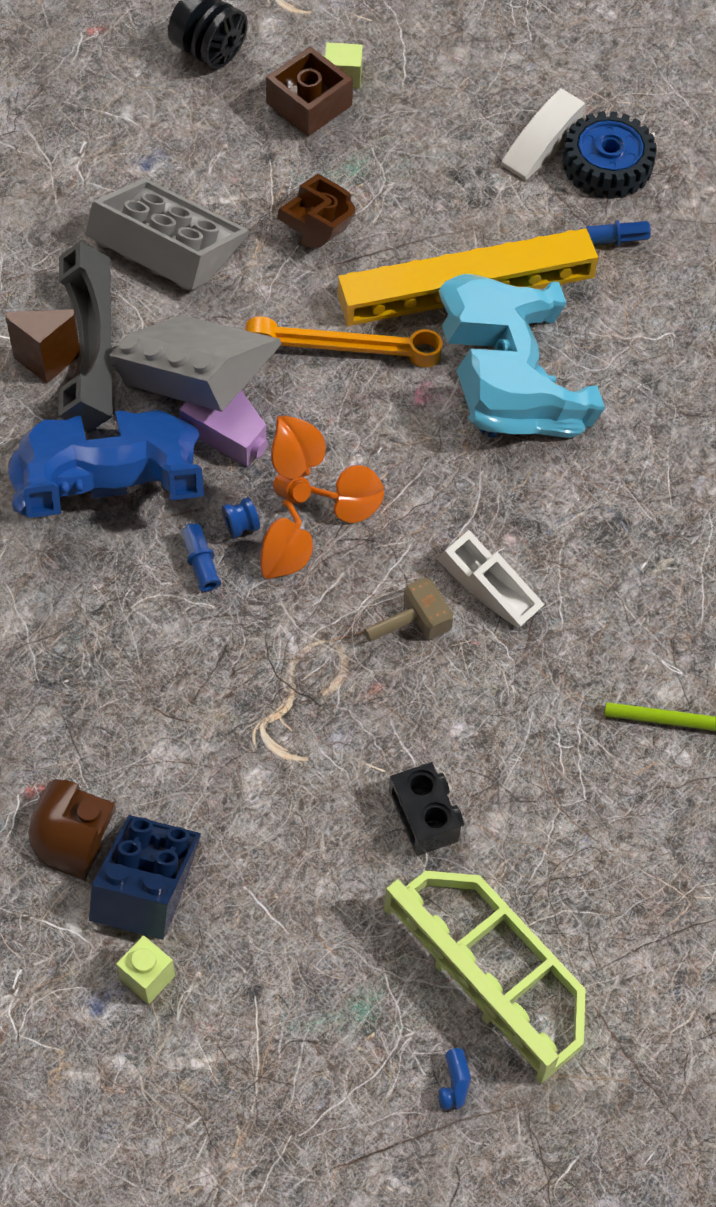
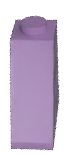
(234, 431)

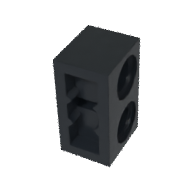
(417, 809)

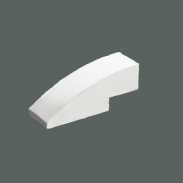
(543, 134)
(490, 579)

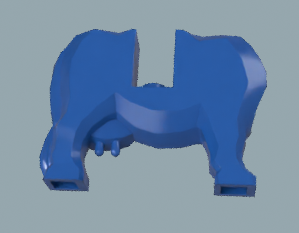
(60, 461)

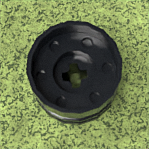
(208, 30)

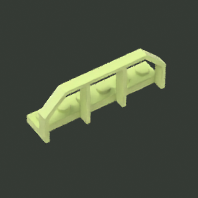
(485, 988)

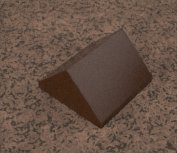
(44, 340)

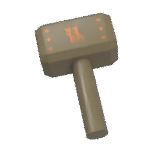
(424, 606)

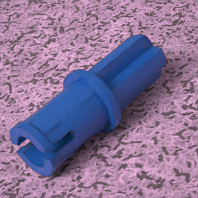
(619, 232)
(200, 557)

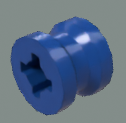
(241, 517)

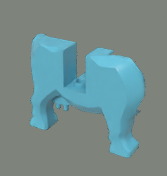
(506, 384)

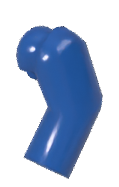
(460, 1077)

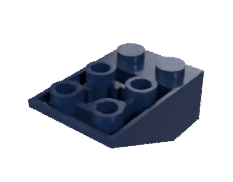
(143, 877)

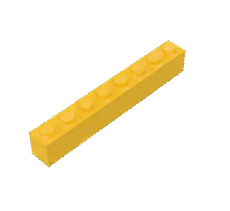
(416, 284)

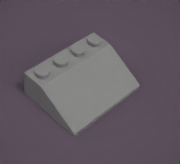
(164, 232)
(192, 360)

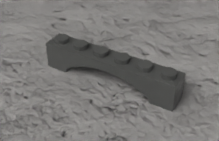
(87, 282)

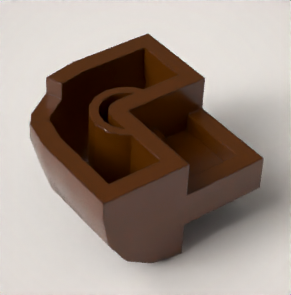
(318, 211)
(69, 827)

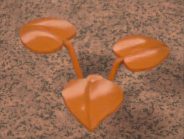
(293, 451)

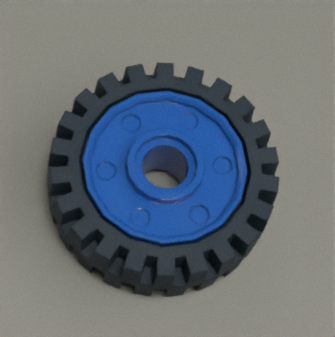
(609, 154)

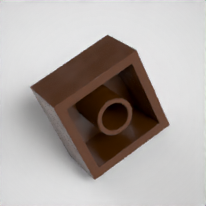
(309, 91)

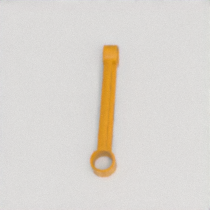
(352, 341)

